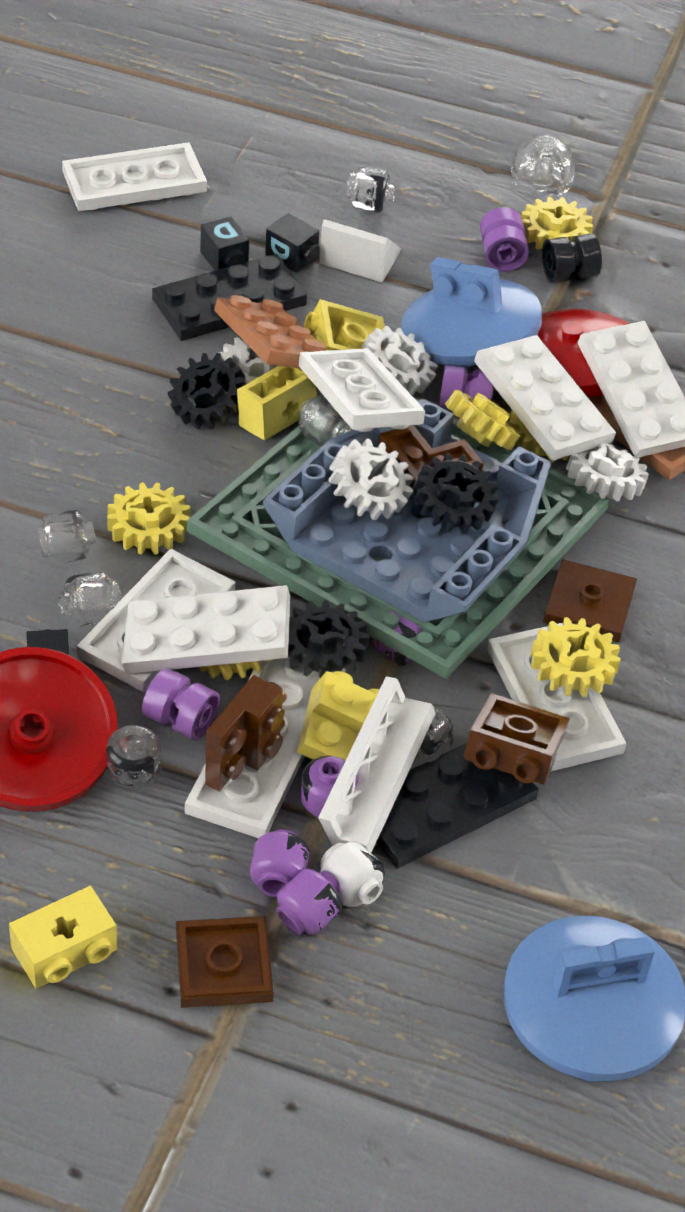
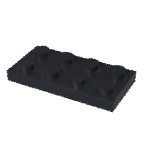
(191, 301)
(447, 802)

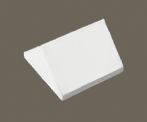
(356, 251)

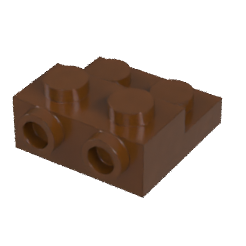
(245, 732)
(516, 739)

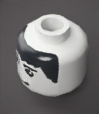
(356, 871)

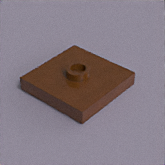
(591, 595)
(224, 961)

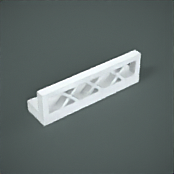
(381, 762)

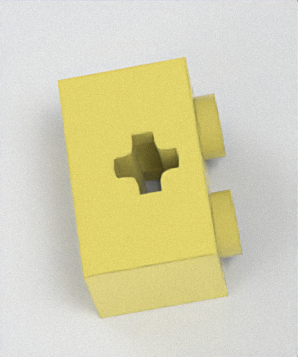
(273, 400)
(63, 937)

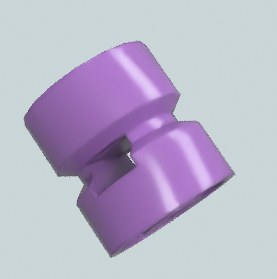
(504, 239)
(458, 379)
(184, 705)

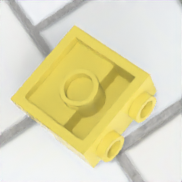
(341, 326)
(334, 716)

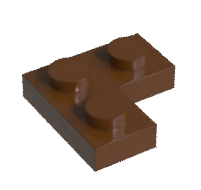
(417, 452)

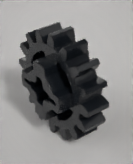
(204, 390)
(455, 493)
(326, 639)

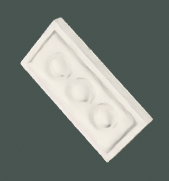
(134, 176)
(637, 387)
(361, 389)
(544, 397)
(170, 577)
(207, 629)
(591, 728)

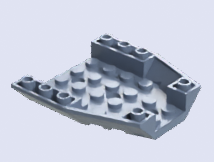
(424, 566)

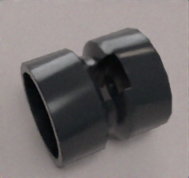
(576, 257)

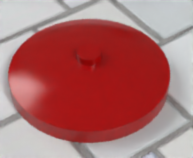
(561, 333)
(50, 729)

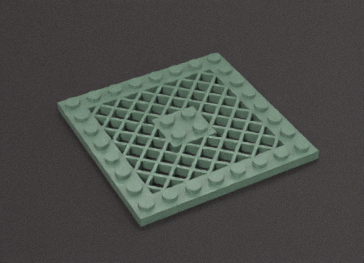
(444, 642)

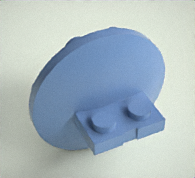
(470, 313)
(594, 998)

